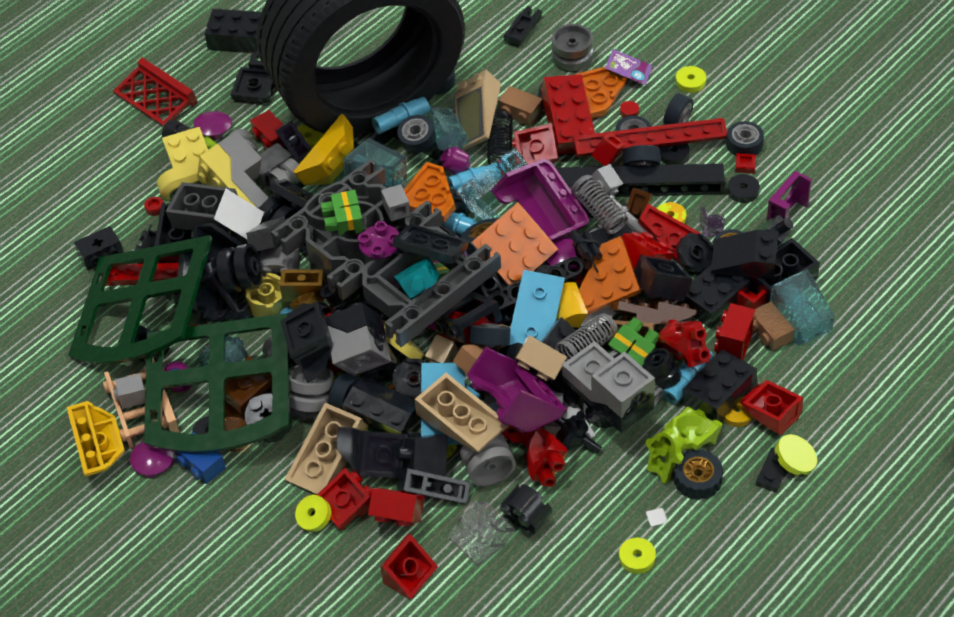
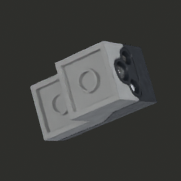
(357, 339)
(613, 387)

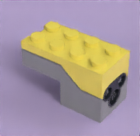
(234, 166)

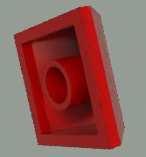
(407, 568)

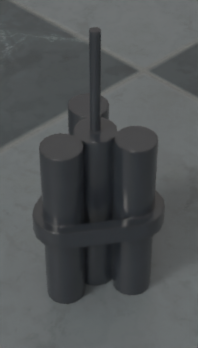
(586, 248)

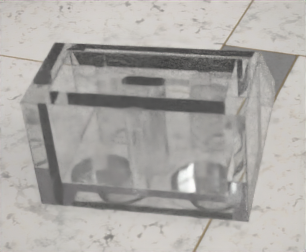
(480, 532)

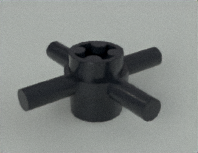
(574, 431)

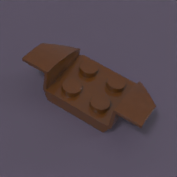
(241, 390)

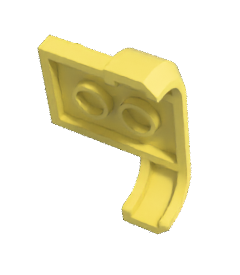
(184, 156)

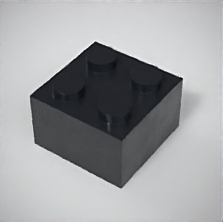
(662, 278)

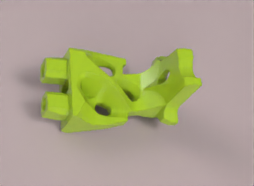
(683, 432)

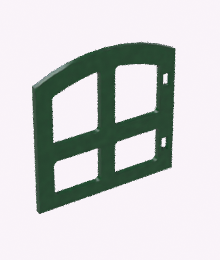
(139, 294)
(217, 374)

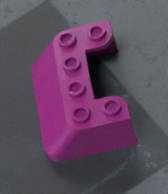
(543, 197)
(521, 394)

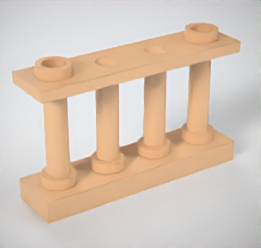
(168, 418)

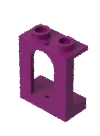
(798, 194)

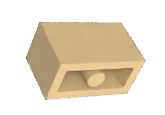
(540, 358)

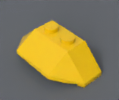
(326, 157)
(95, 437)

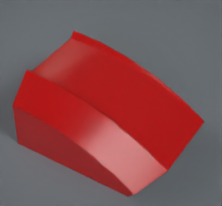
(773, 406)

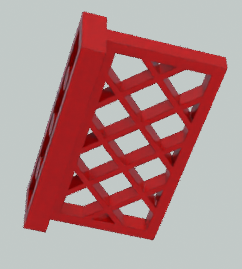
(152, 75)

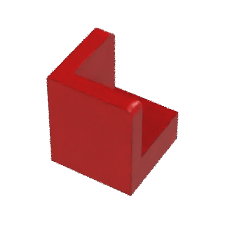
(608, 149)
(751, 300)

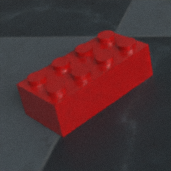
(566, 109)

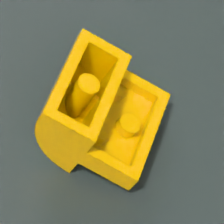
(572, 305)

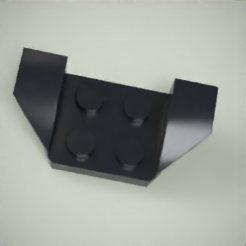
(308, 339)
(372, 451)

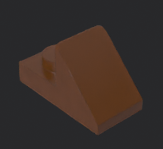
(638, 202)

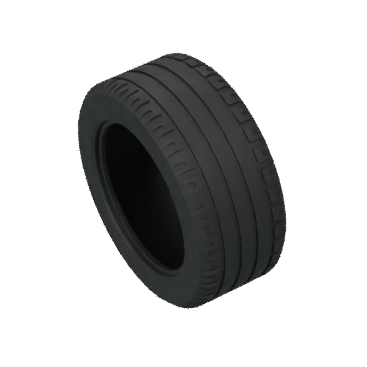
(404, 68)

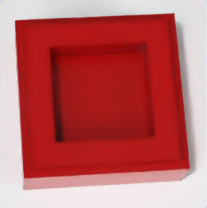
(745, 163)

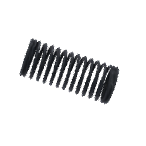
(499, 136)

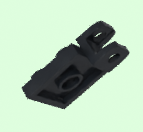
(247, 77)

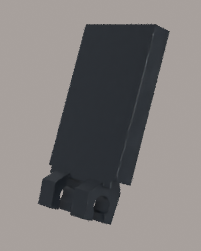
(205, 295)

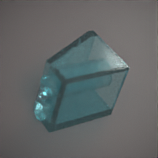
(389, 159)
(803, 306)

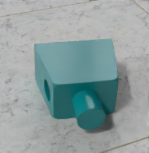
(417, 277)

